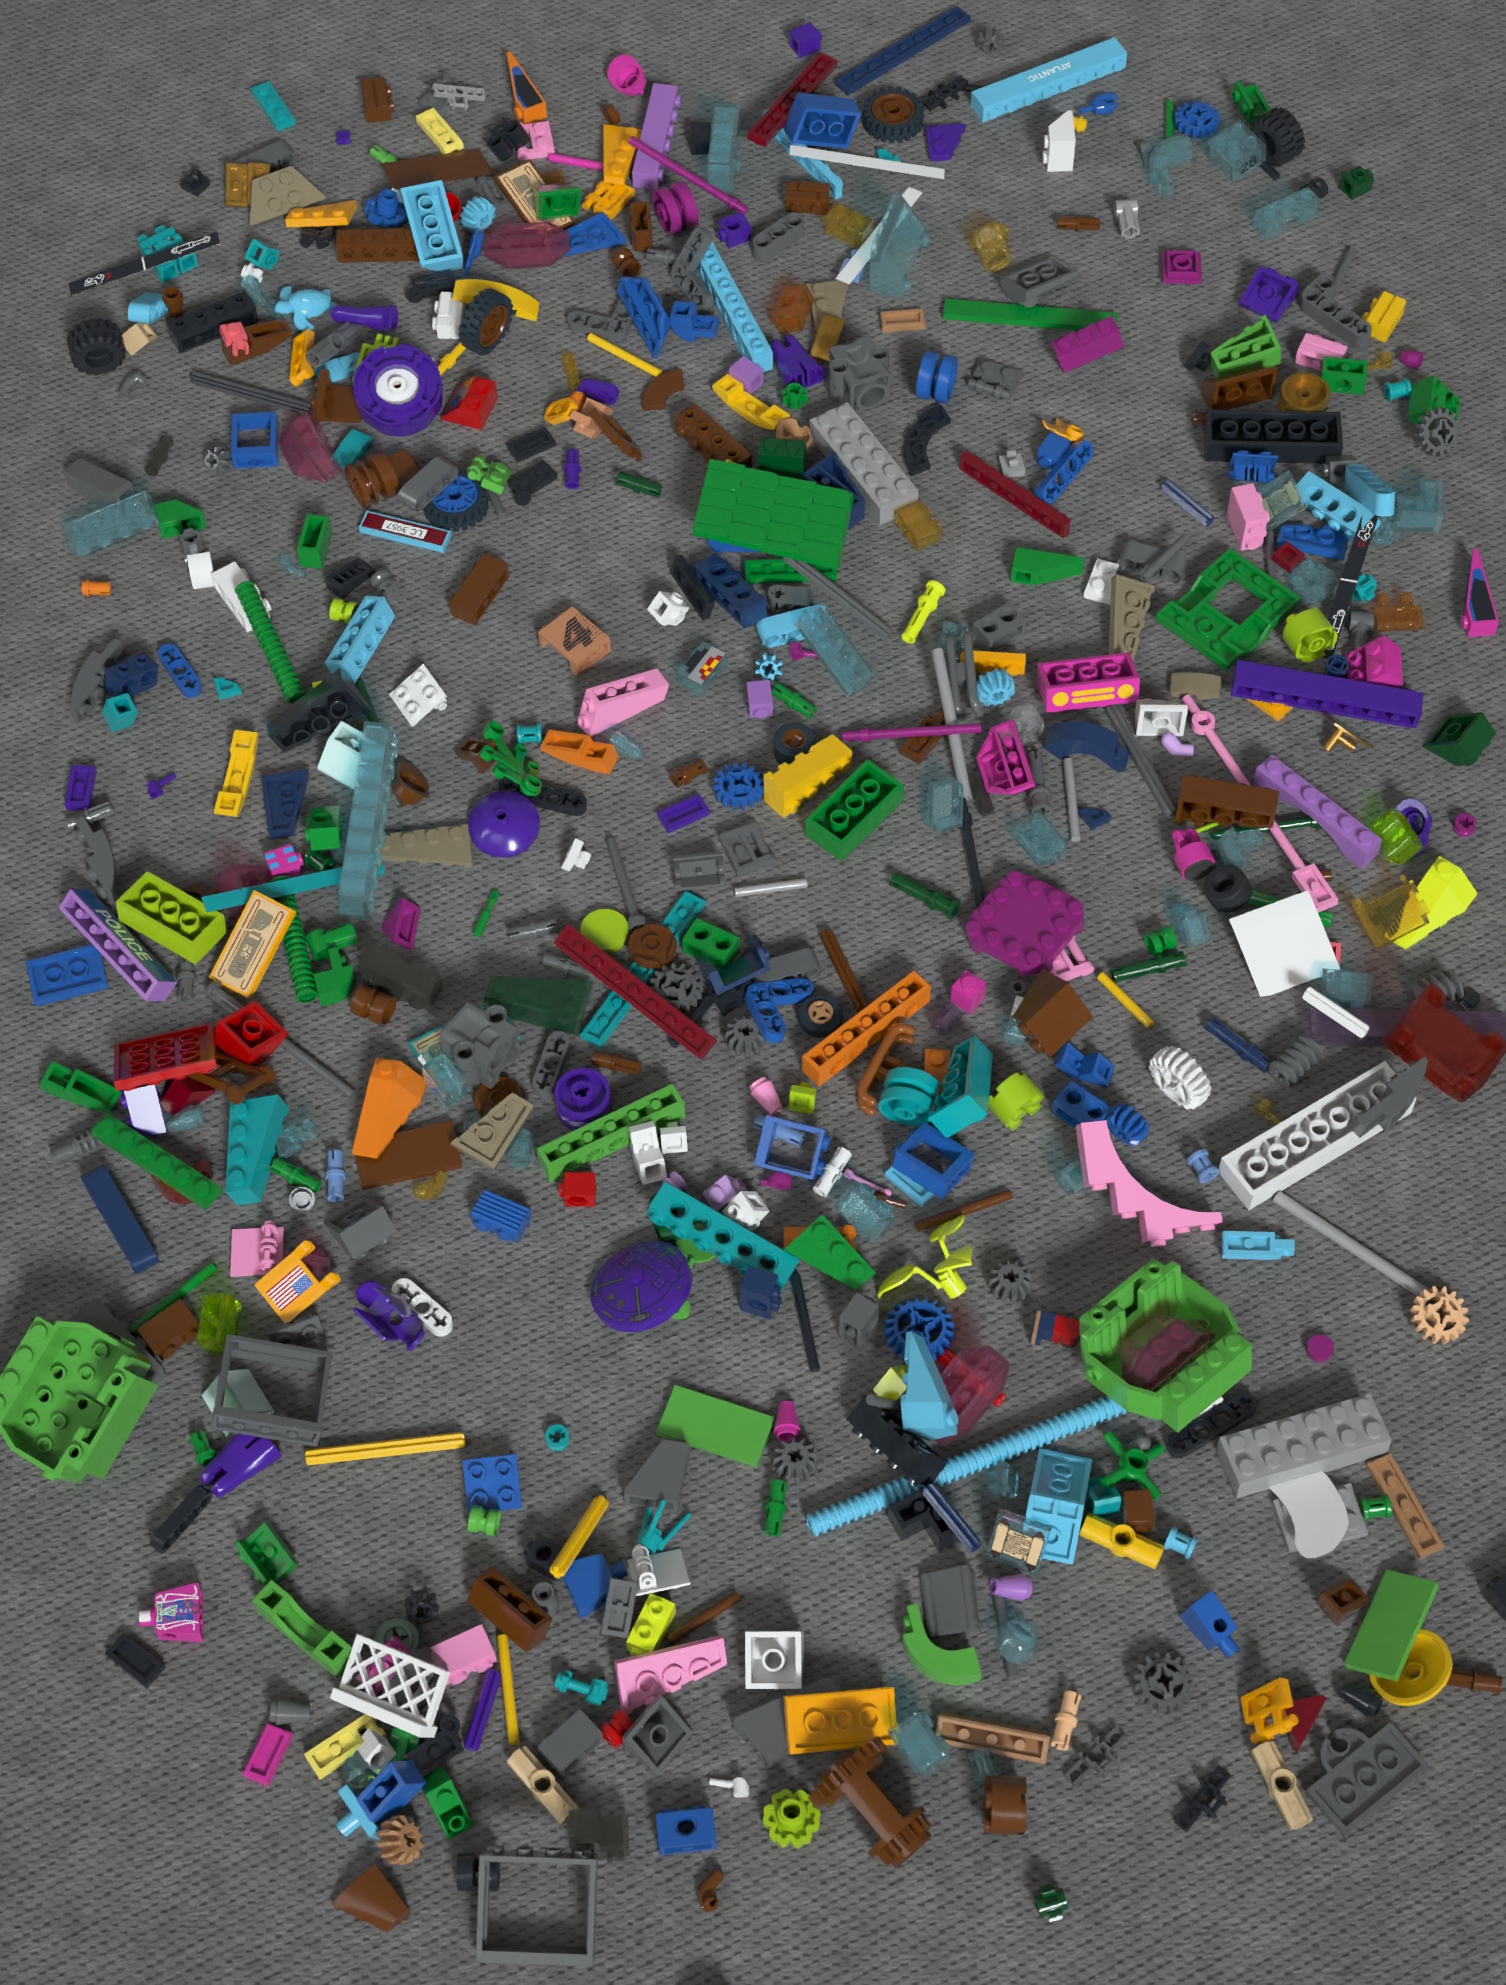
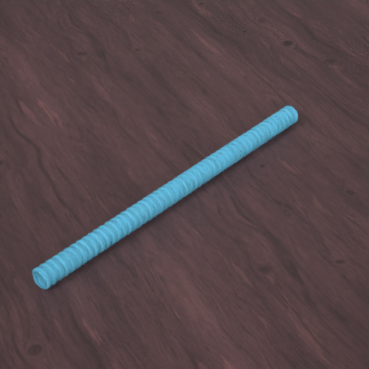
(967, 1463)

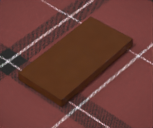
(411, 1156)

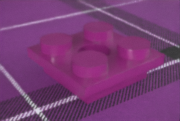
(1176, 274)

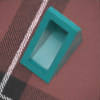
(1102, 1501)

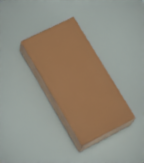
(902, 320)

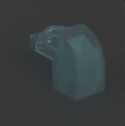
(1233, 847)

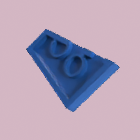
(1315, 541)

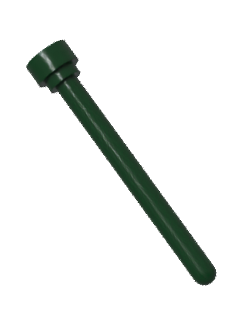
(1284, 825)

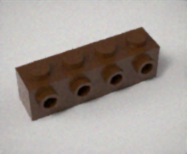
(375, 245)
(709, 437)

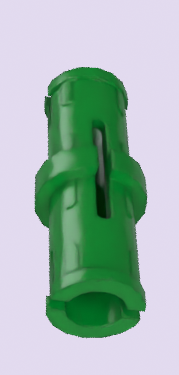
(794, 700)
(295, 1175)
(775, 1507)

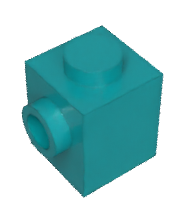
(119, 712)

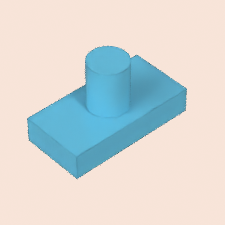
(356, 1816)

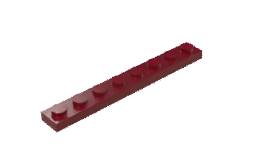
(807, 82)
(635, 992)

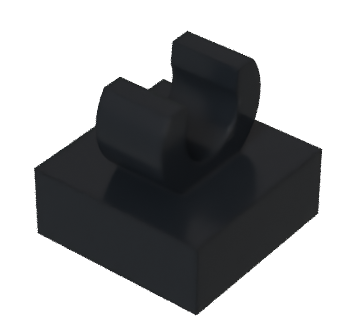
(195, 183)
(1199, 358)

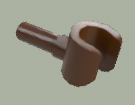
(881, 1195)

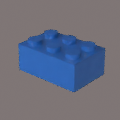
(822, 120)

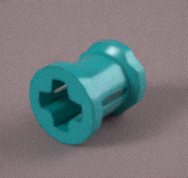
(1397, 389)
(529, 733)

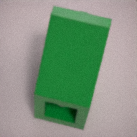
(178, 516)
(445, 1803)

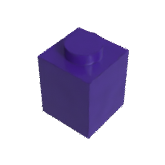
(805, 40)

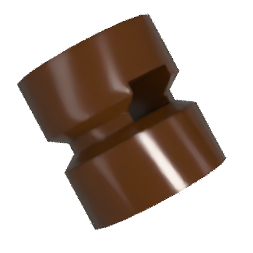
(373, 1005)

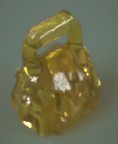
(990, 243)

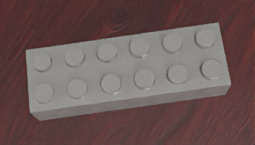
(866, 461)
(1303, 1445)

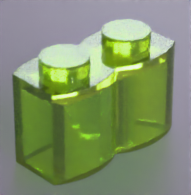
(1397, 836)

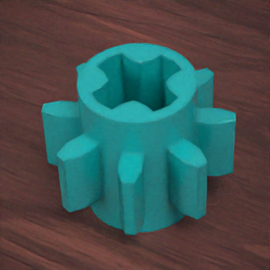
(1365, 588)

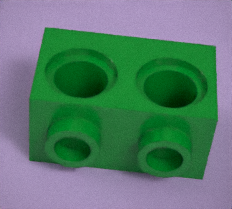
(714, 939)

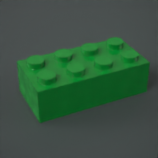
(854, 810)

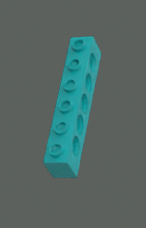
(715, 1225)

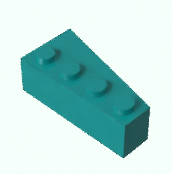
(251, 1146)

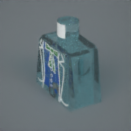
(443, 1079)

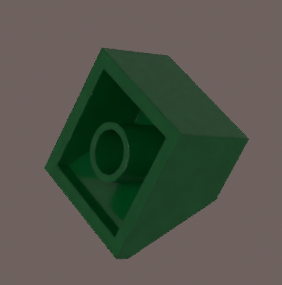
(1461, 738)

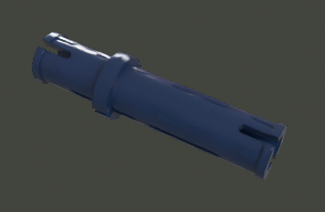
(1246, 1050)

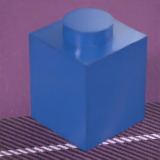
(1052, 450)

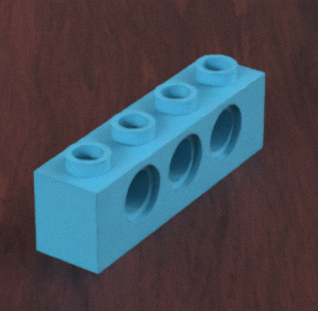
(1348, 508)
(361, 637)

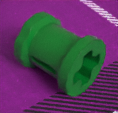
(1375, 1507)

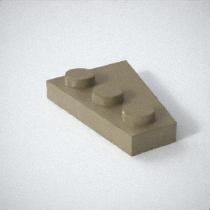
(828, 300)

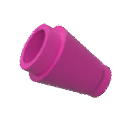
(787, 1422)

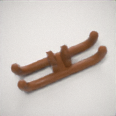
(880, 1061)

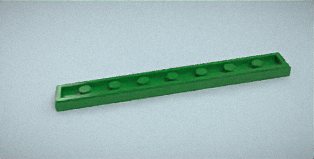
(1022, 316)

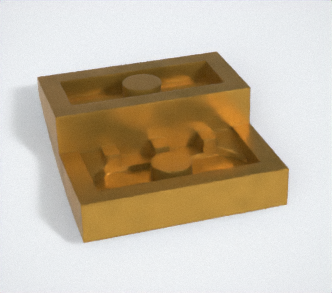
(239, 182)

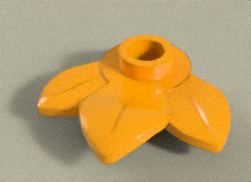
(1067, 431)

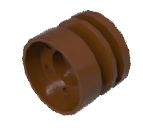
(369, 480)

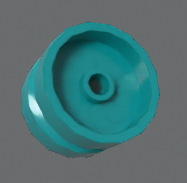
(908, 1096)

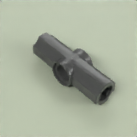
(331, 344)

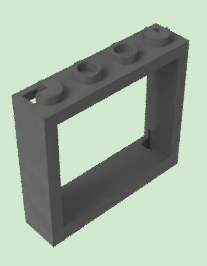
(264, 1424)
(535, 1954)

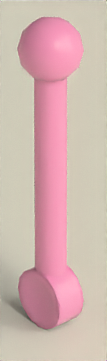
(850, 1175)

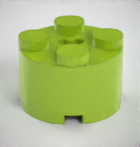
(1309, 634)
(1015, 1099)

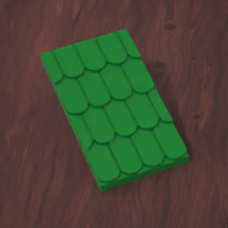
(772, 515)

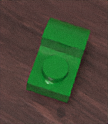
(335, 983)

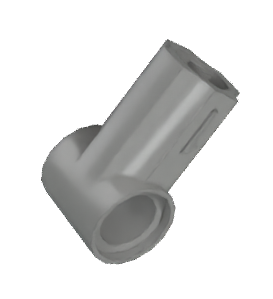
(1126, 213)

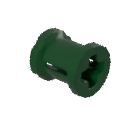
(312, 861)

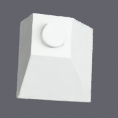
(1159, 717)

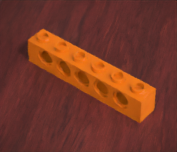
(866, 1028)

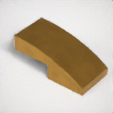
(827, 337)

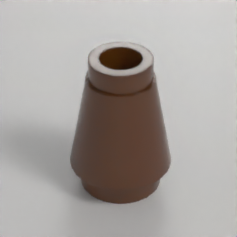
(173, 301)

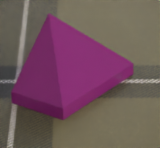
(402, 923)

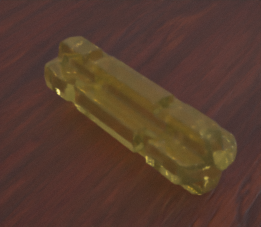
(571, 371)

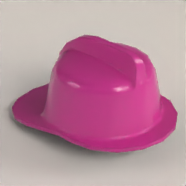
(626, 75)

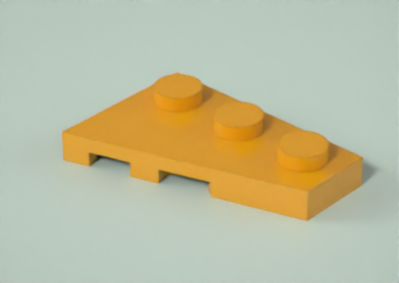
(324, 215)

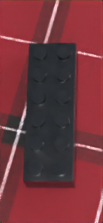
(1285, 434)

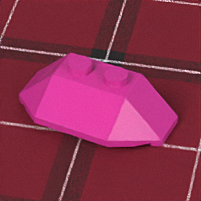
(1004, 761)

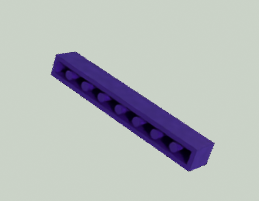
(1327, 694)

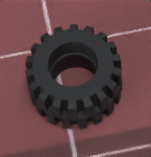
(1280, 134)
(96, 346)

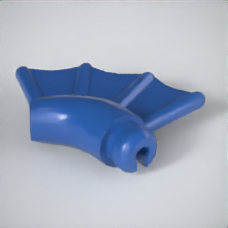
(474, 249)

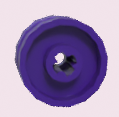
(582, 1097)

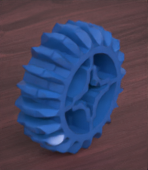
(936, 1320)

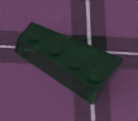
(541, 1001)

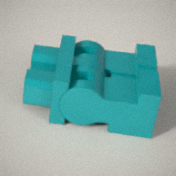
(162, 240)

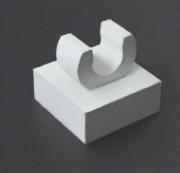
(576, 856)
(673, 1138)

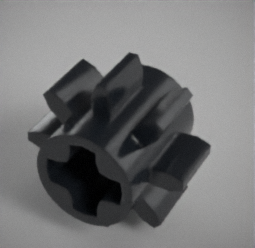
(421, 1605)

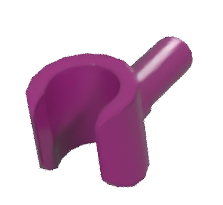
(797, 653)

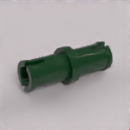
(639, 484)

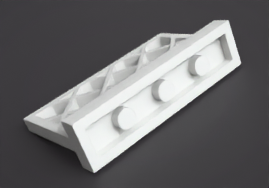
(385, 1710)

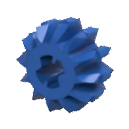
(1127, 1124)

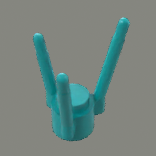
(651, 1536)

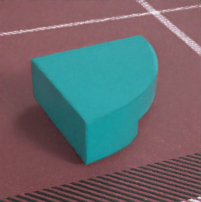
(883, 154)
(226, 688)

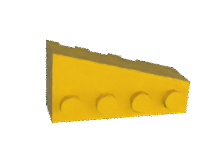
(806, 775)

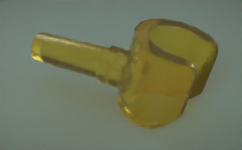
(1385, 362)
(1263, 1111)

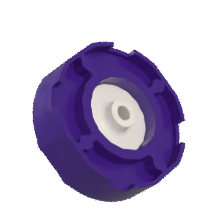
(398, 390)

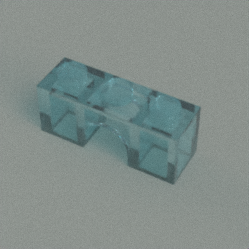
(1300, 206)

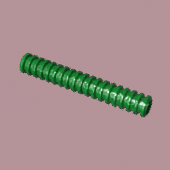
(269, 641)
(297, 952)

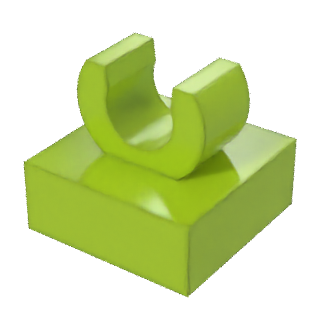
(802, 1098)

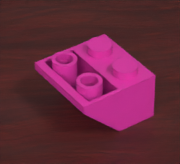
(1376, 663)

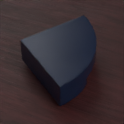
(1094, 817)

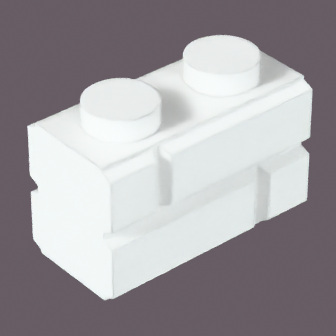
(448, 317)

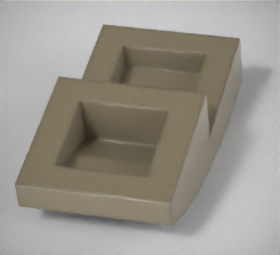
(1201, 685)

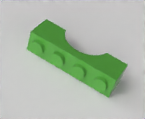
(294, 1623)

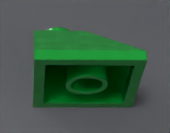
(556, 201)

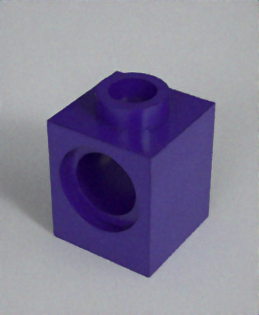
(734, 230)

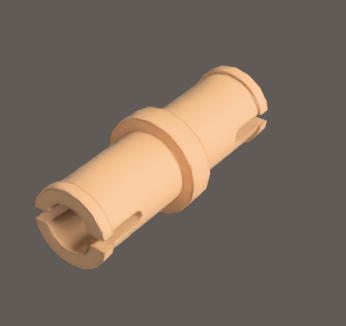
(1066, 1720)

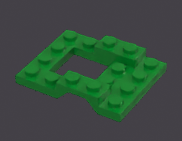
(1213, 632)

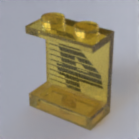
(1392, 914)

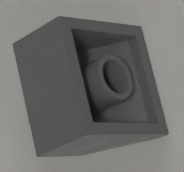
(361, 1228)

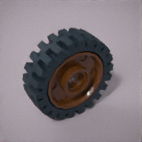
(893, 115)
(485, 321)

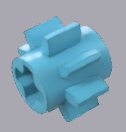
(773, 671)

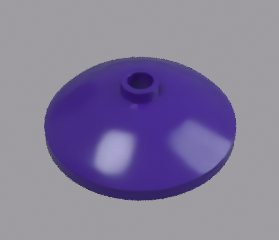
(504, 836)

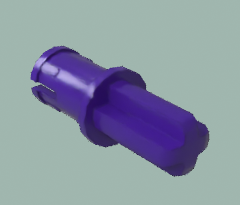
(572, 469)

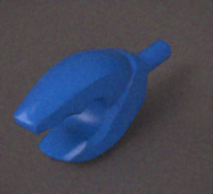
(1101, 104)

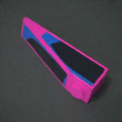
(1479, 611)

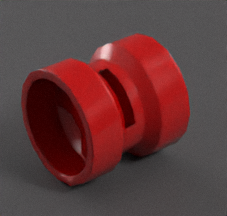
(616, 1728)

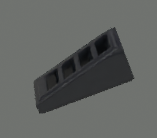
(345, 588)

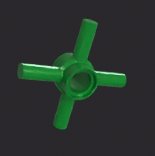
(1134, 1457)

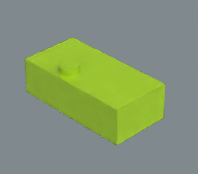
(170, 917)

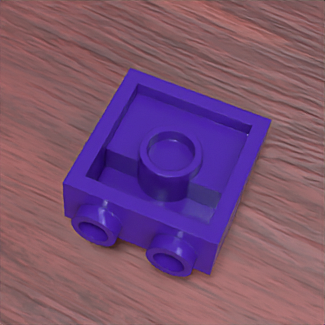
(1269, 294)

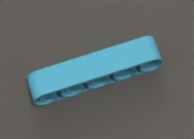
(1369, 490)

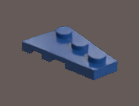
(594, 234)

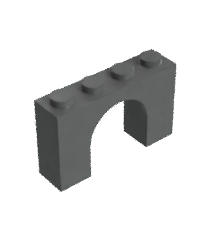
(103, 1317)

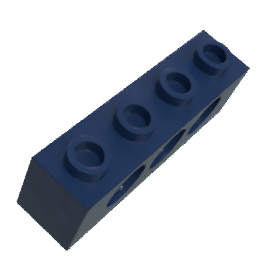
(731, 590)

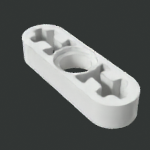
(435, 1308)

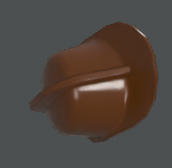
(409, 785)

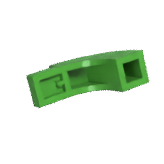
(940, 1665)

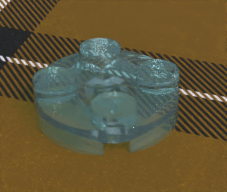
(1315, 572)

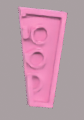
(665, 1670)

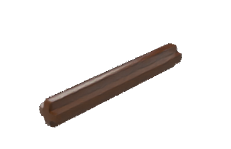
(844, 970)

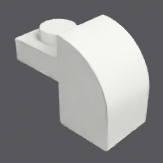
(647, 1153)

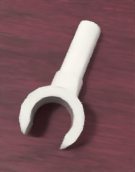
(739, 1786)

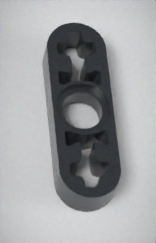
(181, 1518)

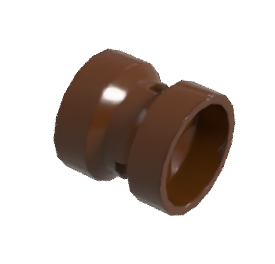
(626, 263)

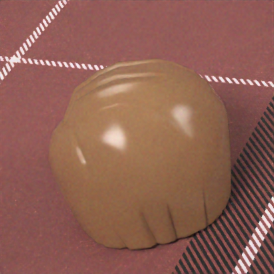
(789, 429)

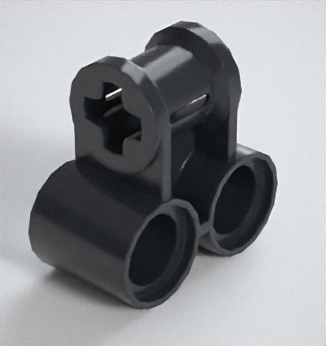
(507, 137)

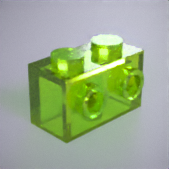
(218, 1318)

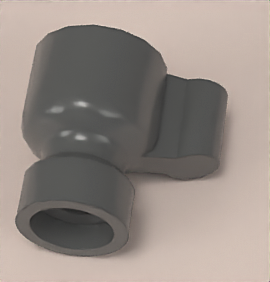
(545, 1597)

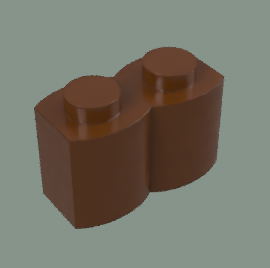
(641, 226)

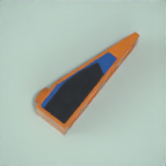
(527, 100)

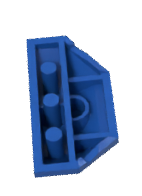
(645, 311)

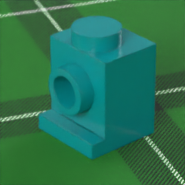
(268, 257)

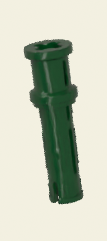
(934, 899)

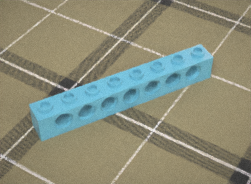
(734, 309)

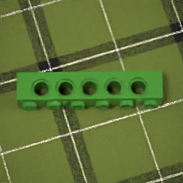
(608, 1133)

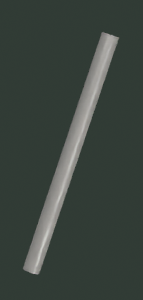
(951, 719)
(1349, 1244)

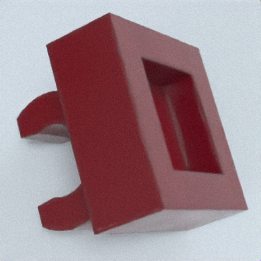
(1288, 557)

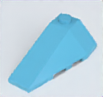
(926, 1405)

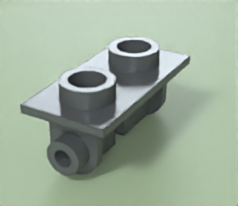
(303, 1330)

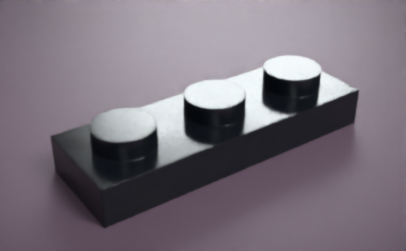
(692, 587)

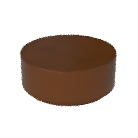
(611, 114)

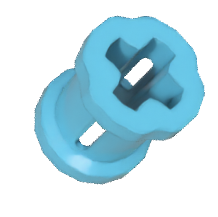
(1180, 1543)

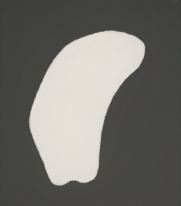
(1316, 1513)

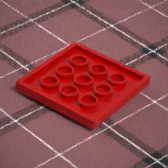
(164, 1057)

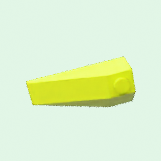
(1445, 894)

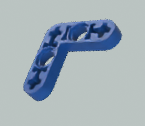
(795, 991)

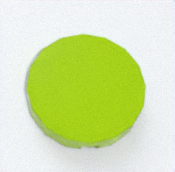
(606, 929)

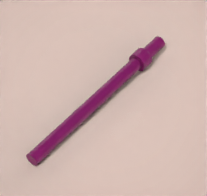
(867, 734)

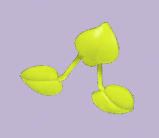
(948, 1276)

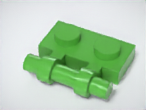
(493, 475)

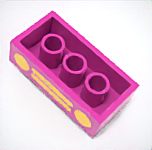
(1088, 682)

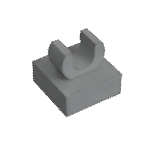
(1011, 464)

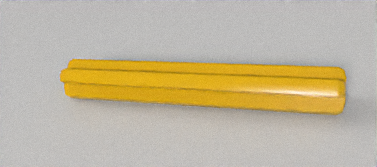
(579, 1536)

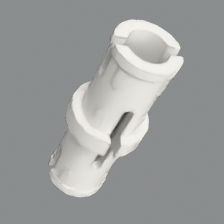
(832, 1171)

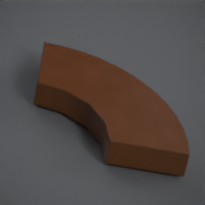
(661, 389)

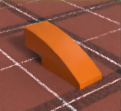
(580, 751)

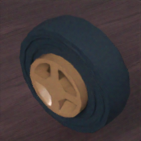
(817, 1007)

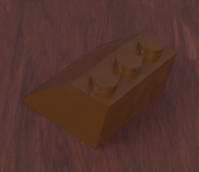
(1240, 388)

